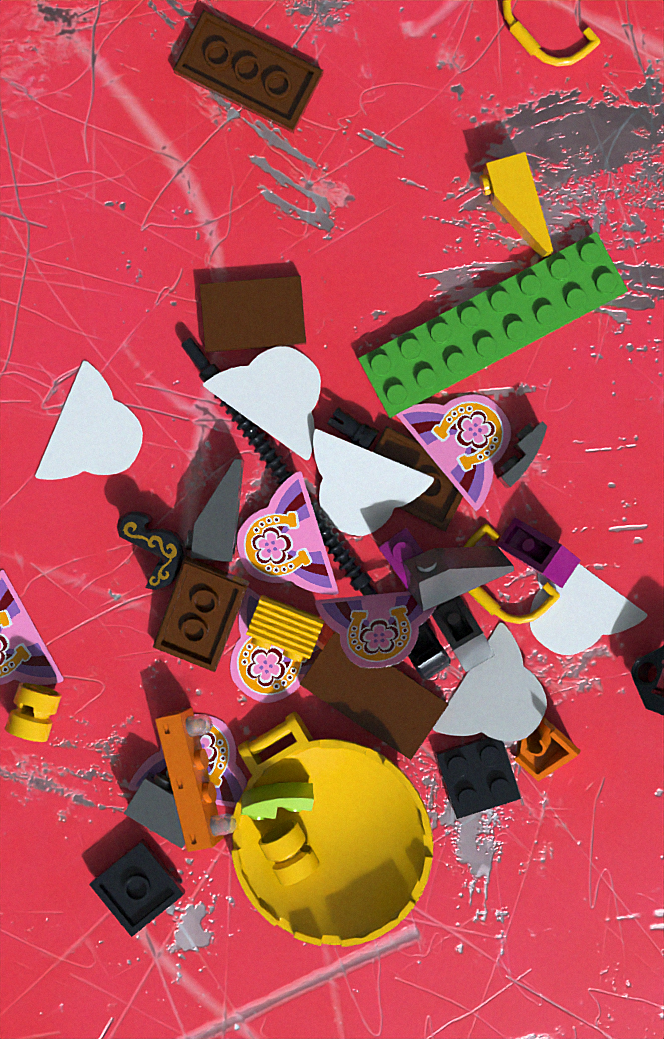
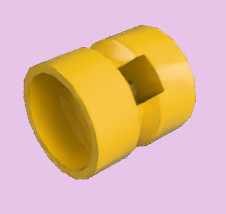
(30, 723)
(286, 848)

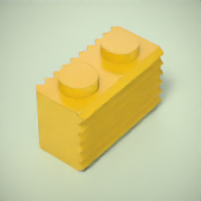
(284, 627)

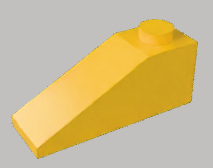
(516, 199)

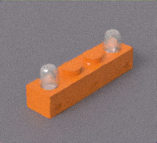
(190, 779)

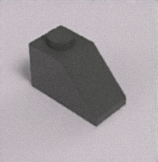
(462, 633)
(156, 808)

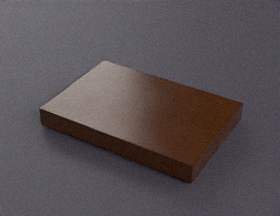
(253, 314)
(441, 498)
(200, 614)

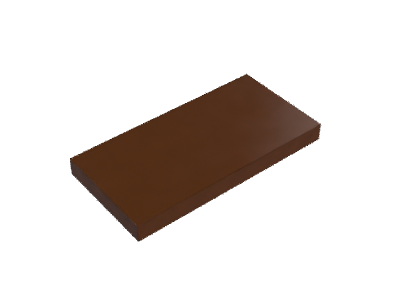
(248, 71)
(375, 698)

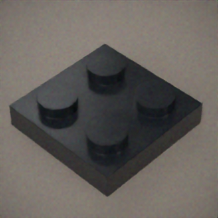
(478, 776)
(137, 887)

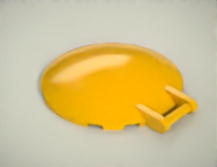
(362, 827)

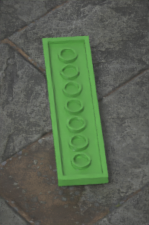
(493, 325)

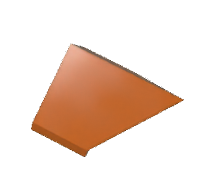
(545, 750)

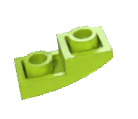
(263, 800)

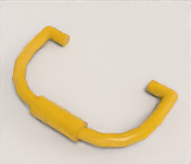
(533, 47)
(491, 605)

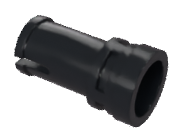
(359, 433)

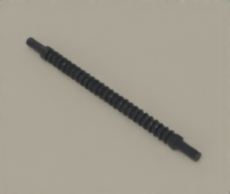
(359, 579)

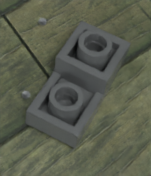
(528, 446)

